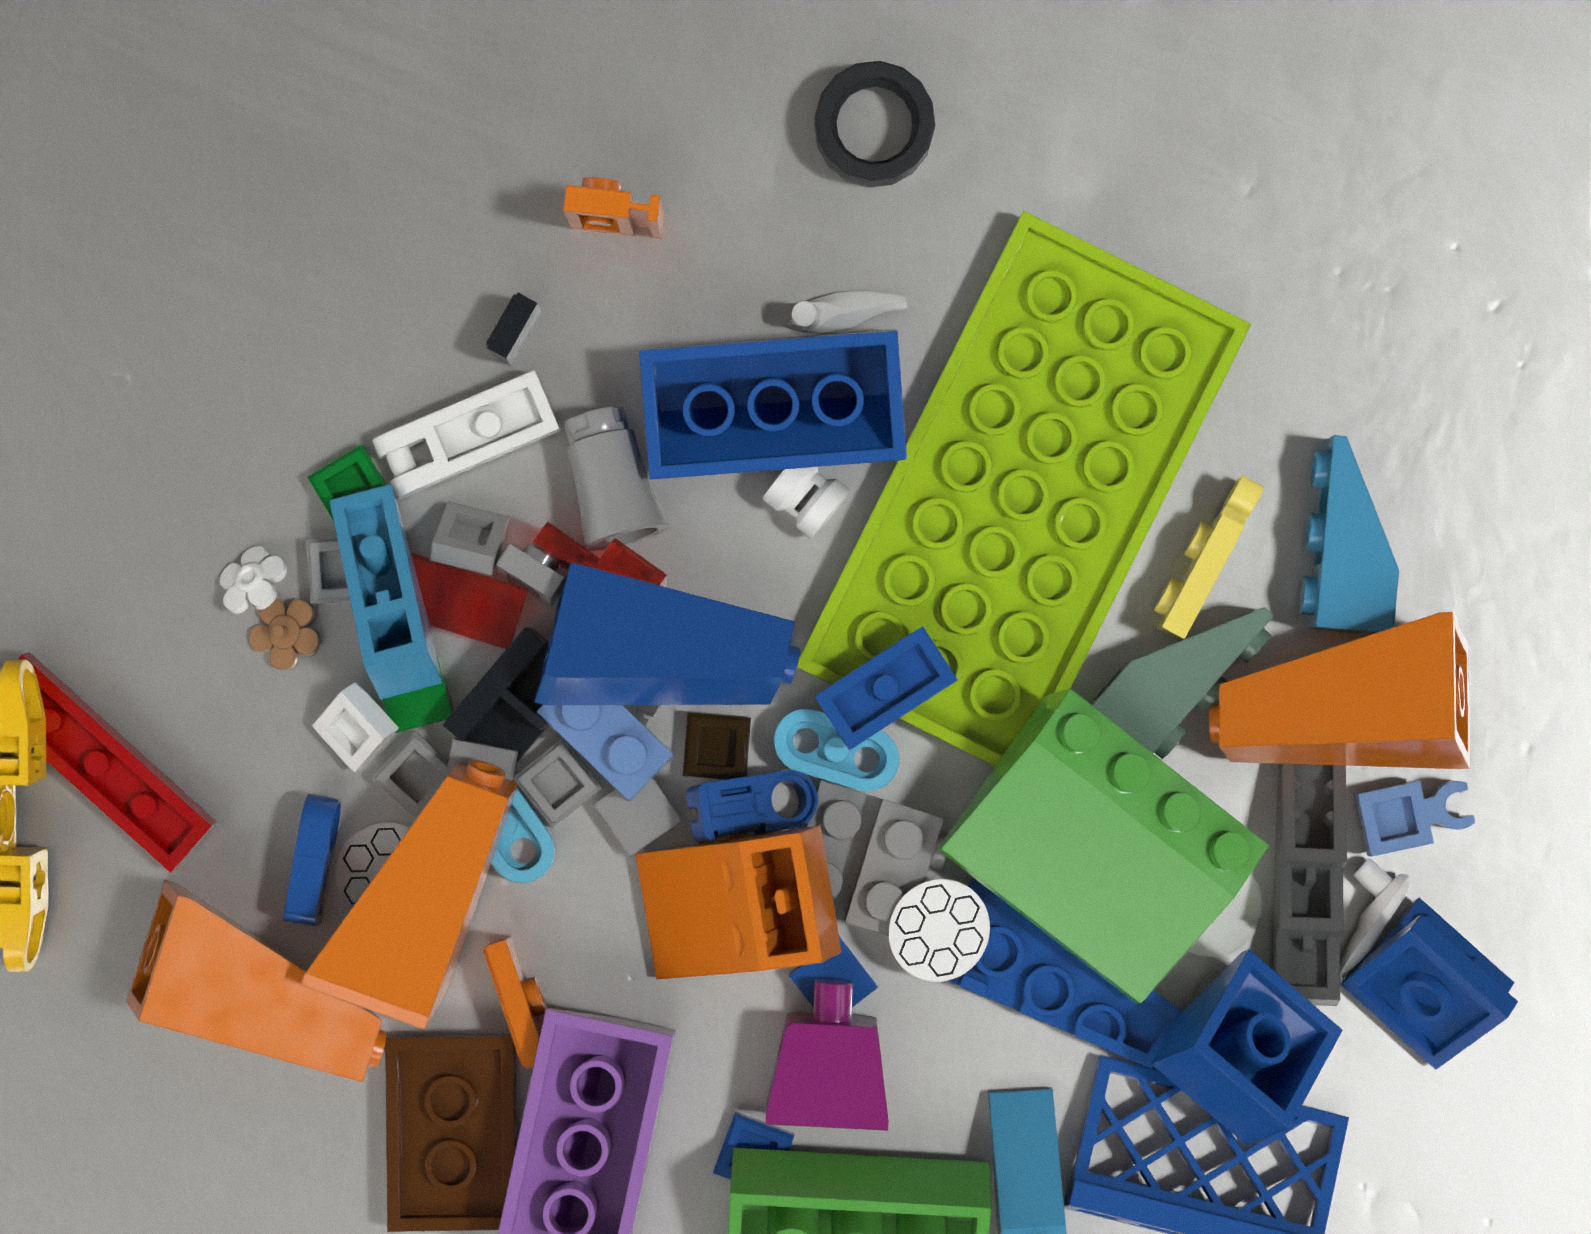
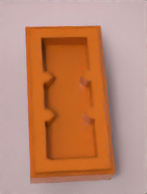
(519, 998)

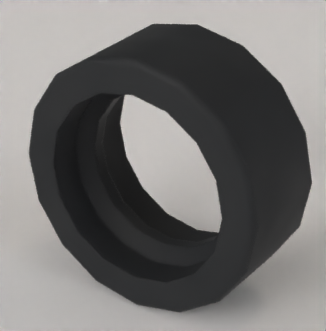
(887, 77)

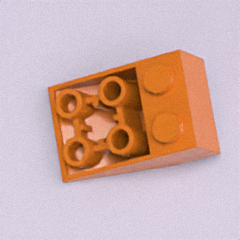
(739, 904)

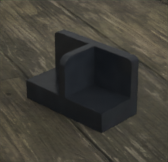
(502, 702)

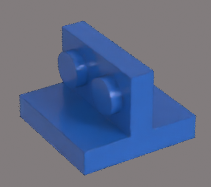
(1431, 986)

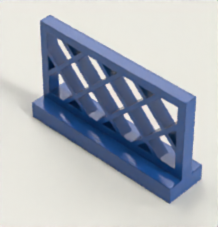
(1176, 1212)

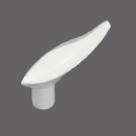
(843, 310)
(1373, 920)

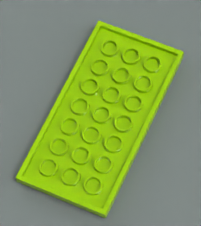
(1029, 482)

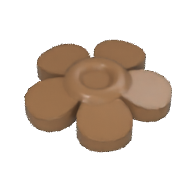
(286, 633)

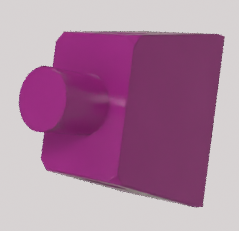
(829, 1066)

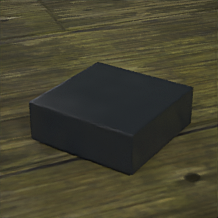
(513, 328)

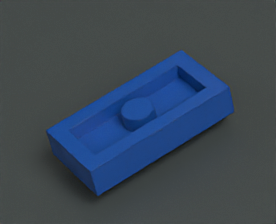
(885, 688)

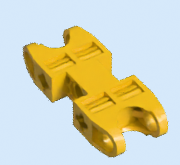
(21, 897)

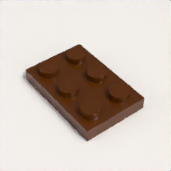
(449, 1130)

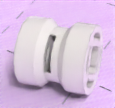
(795, 485)

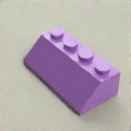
(587, 1125)

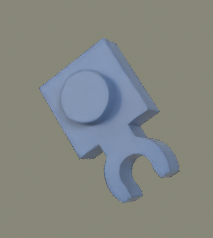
(1401, 816)

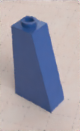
(659, 646)

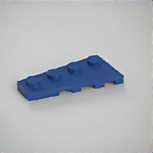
(1053, 986)

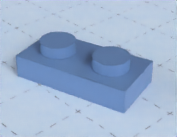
(611, 742)

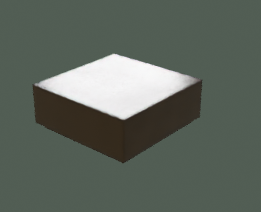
(716, 746)

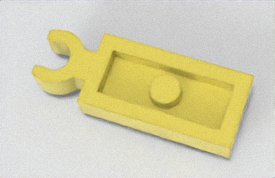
(1209, 550)

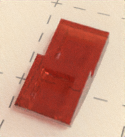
(616, 558)
(469, 602)

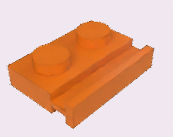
(606, 209)

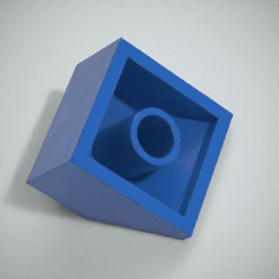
(1248, 1049)

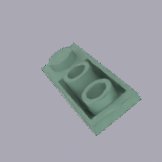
(1162, 687)

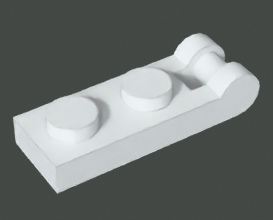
(468, 433)

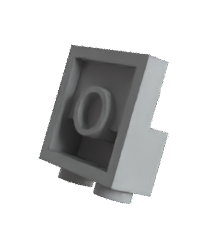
(874, 852)

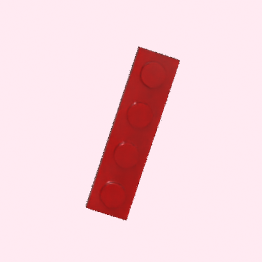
(118, 775)

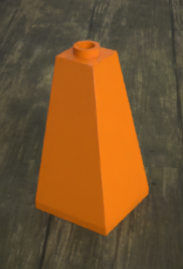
(1360, 703)
(413, 917)
(235, 989)

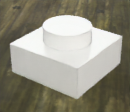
(355, 726)

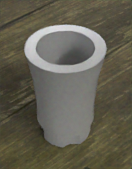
(611, 480)

